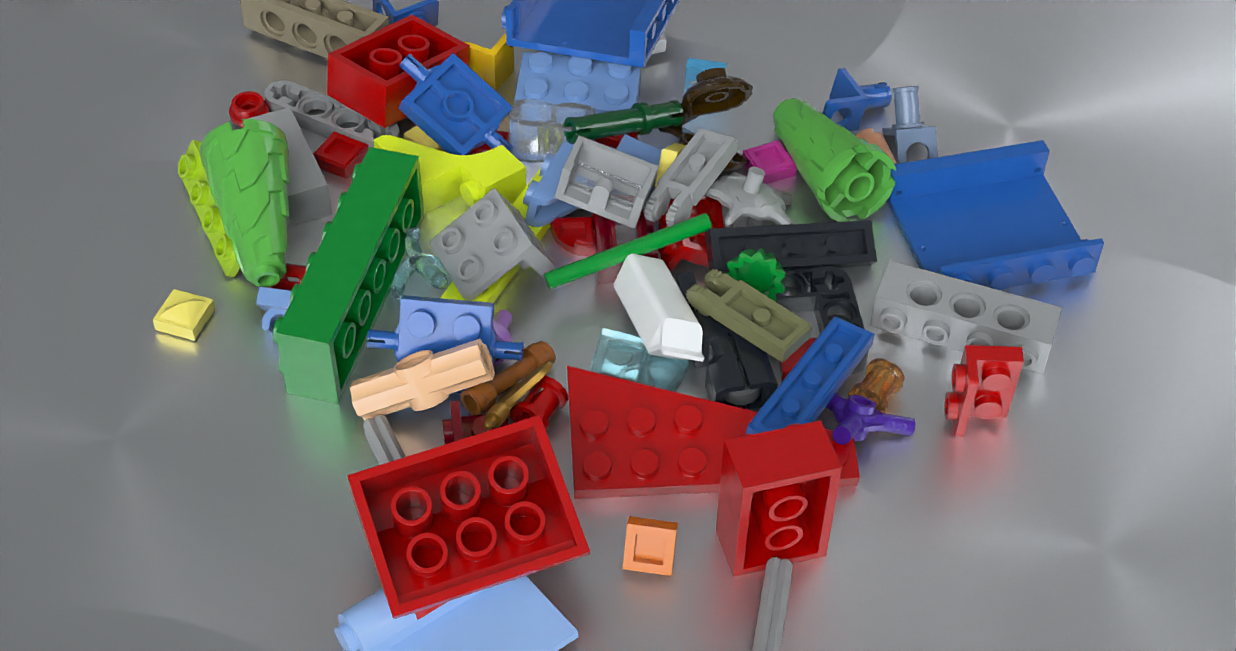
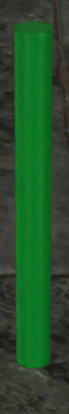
(619, 253)

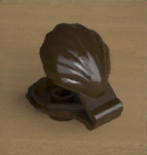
(712, 94)

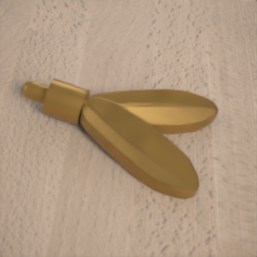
(501, 410)

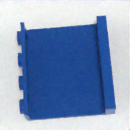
(589, 29)
(989, 218)

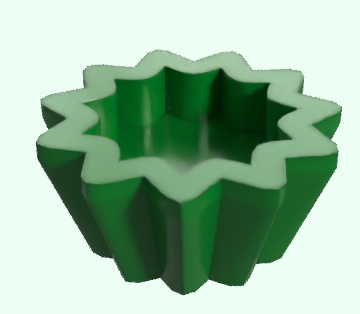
(759, 271)

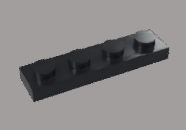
(796, 244)

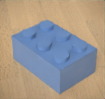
(578, 80)

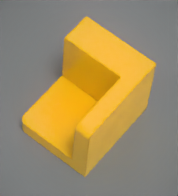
(492, 64)

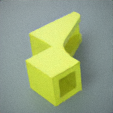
(469, 176)

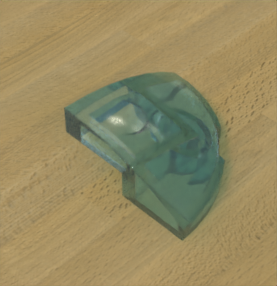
(628, 359)

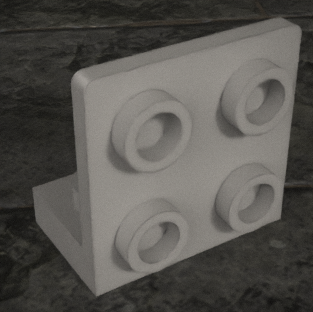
(487, 245)

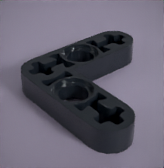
(821, 299)

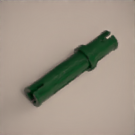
(639, 119)

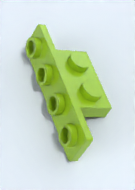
(196, 183)

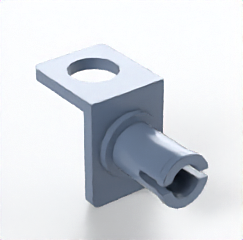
(908, 125)

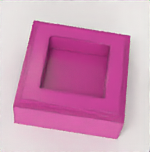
(772, 159)

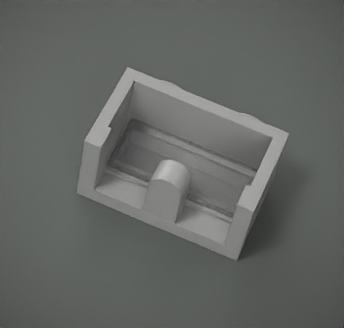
(606, 181)

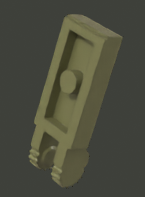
(750, 314)

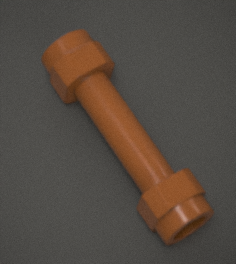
(483, 396)

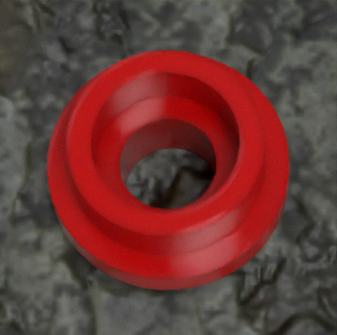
(247, 105)

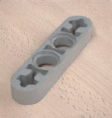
(302, 99)

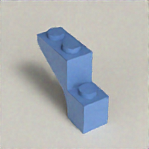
(540, 196)

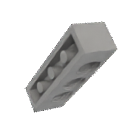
(963, 313)

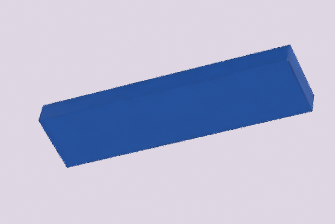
(814, 377)

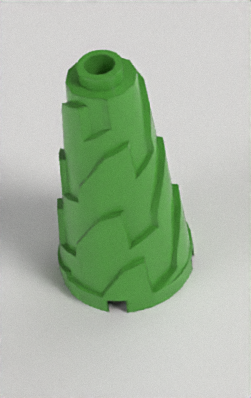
(838, 167)
(249, 185)

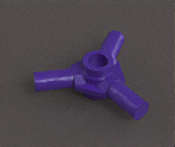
(859, 417)

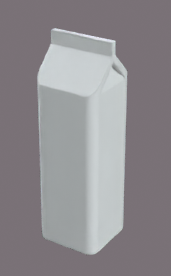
(658, 309)

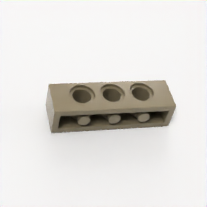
(311, 24)

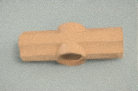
(422, 380)

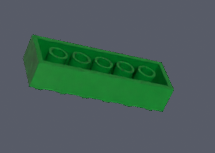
(349, 276)

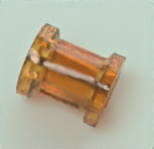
(880, 383)

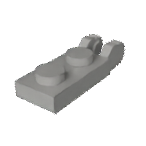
(690, 176)

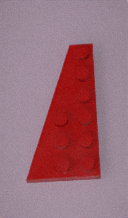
(655, 440)

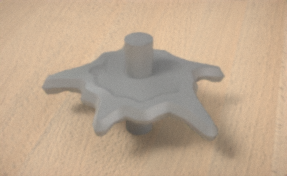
(750, 198)

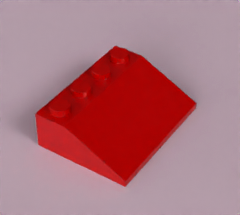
(467, 516)

